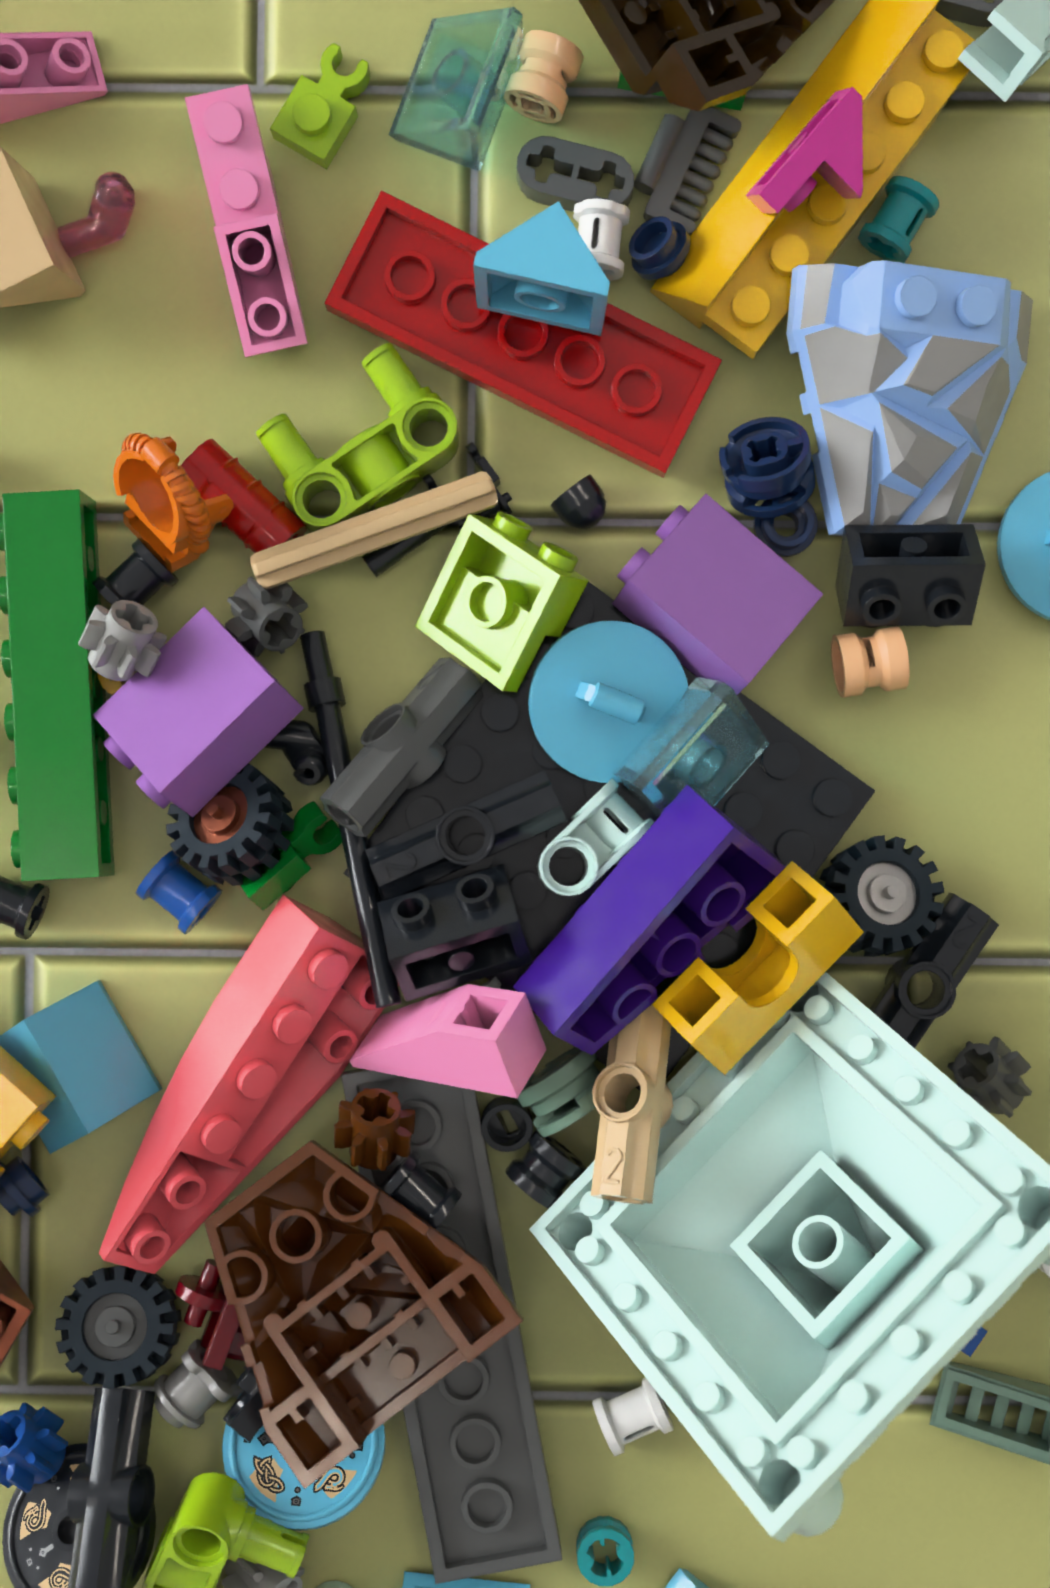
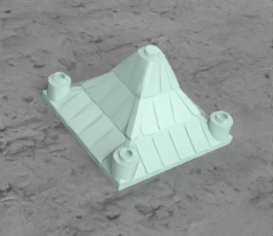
(807, 1249)

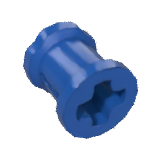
(178, 891)

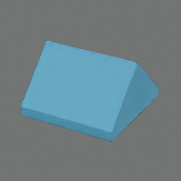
(543, 274)
(85, 1060)

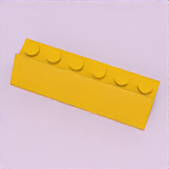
(743, 260)

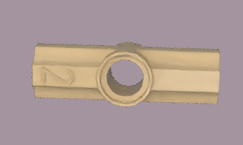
(630, 1139)

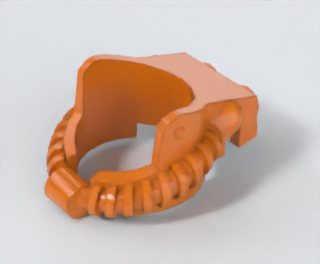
(164, 501)

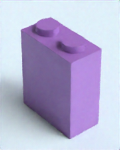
(715, 594)
(195, 715)

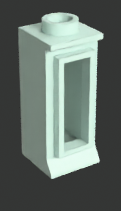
(1012, 46)

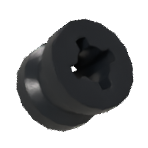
(545, 1169)

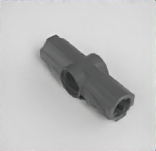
(402, 747)

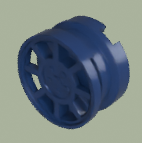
(766, 462)

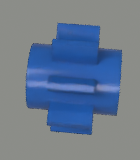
(30, 1446)

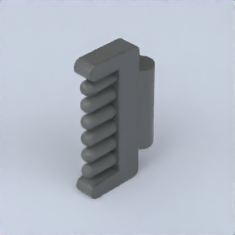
(674, 153)

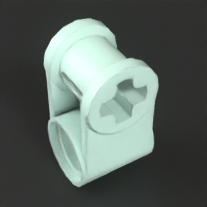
(595, 839)

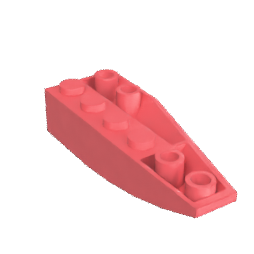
(245, 1080)

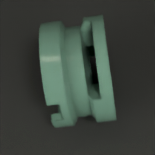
(561, 1091)

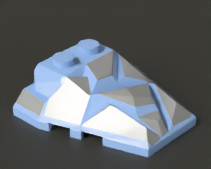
(904, 384)

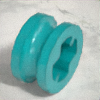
(609, 1572)

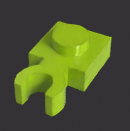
(318, 114)

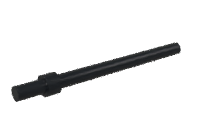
(325, 698)

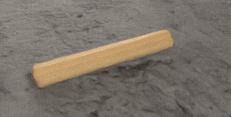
(374, 530)

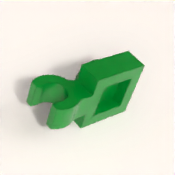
(292, 863)

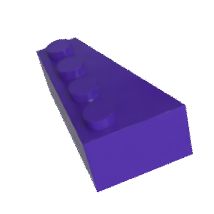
(647, 921)

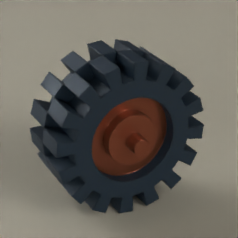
(234, 829)

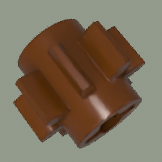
(374, 1128)

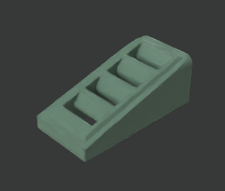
(994, 1433)

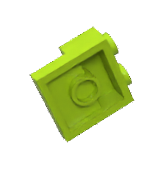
(500, 598)

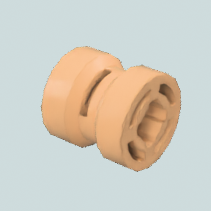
(542, 81)
(870, 661)

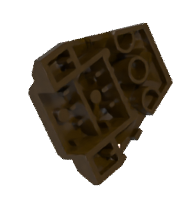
(699, 48)

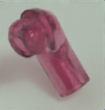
(106, 219)

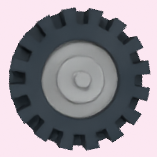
(885, 893)

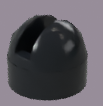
(581, 504)
(495, 1129)

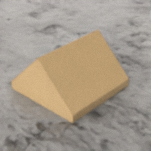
(31, 251)

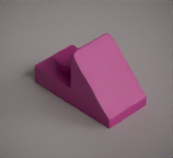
(827, 145)

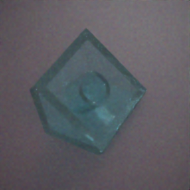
(460, 85)
(698, 743)

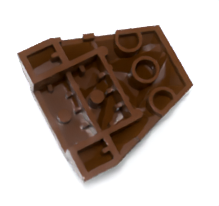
(345, 1304)

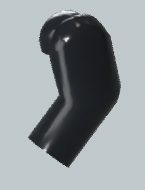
(303, 750)

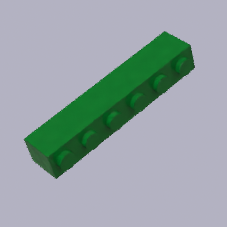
(58, 742)

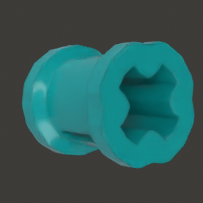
(898, 219)

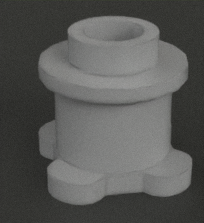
(192, 1389)

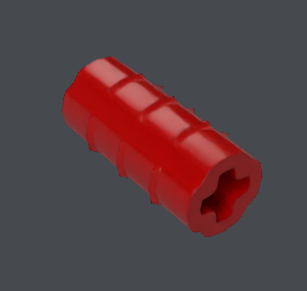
(256, 514)

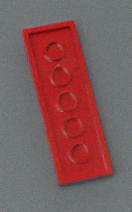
(618, 390)

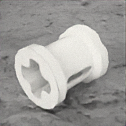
(601, 230)
(632, 1416)

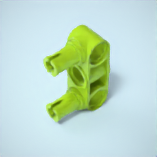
(375, 464)
(217, 1527)

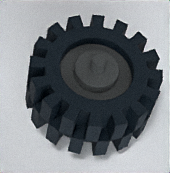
(118, 1326)

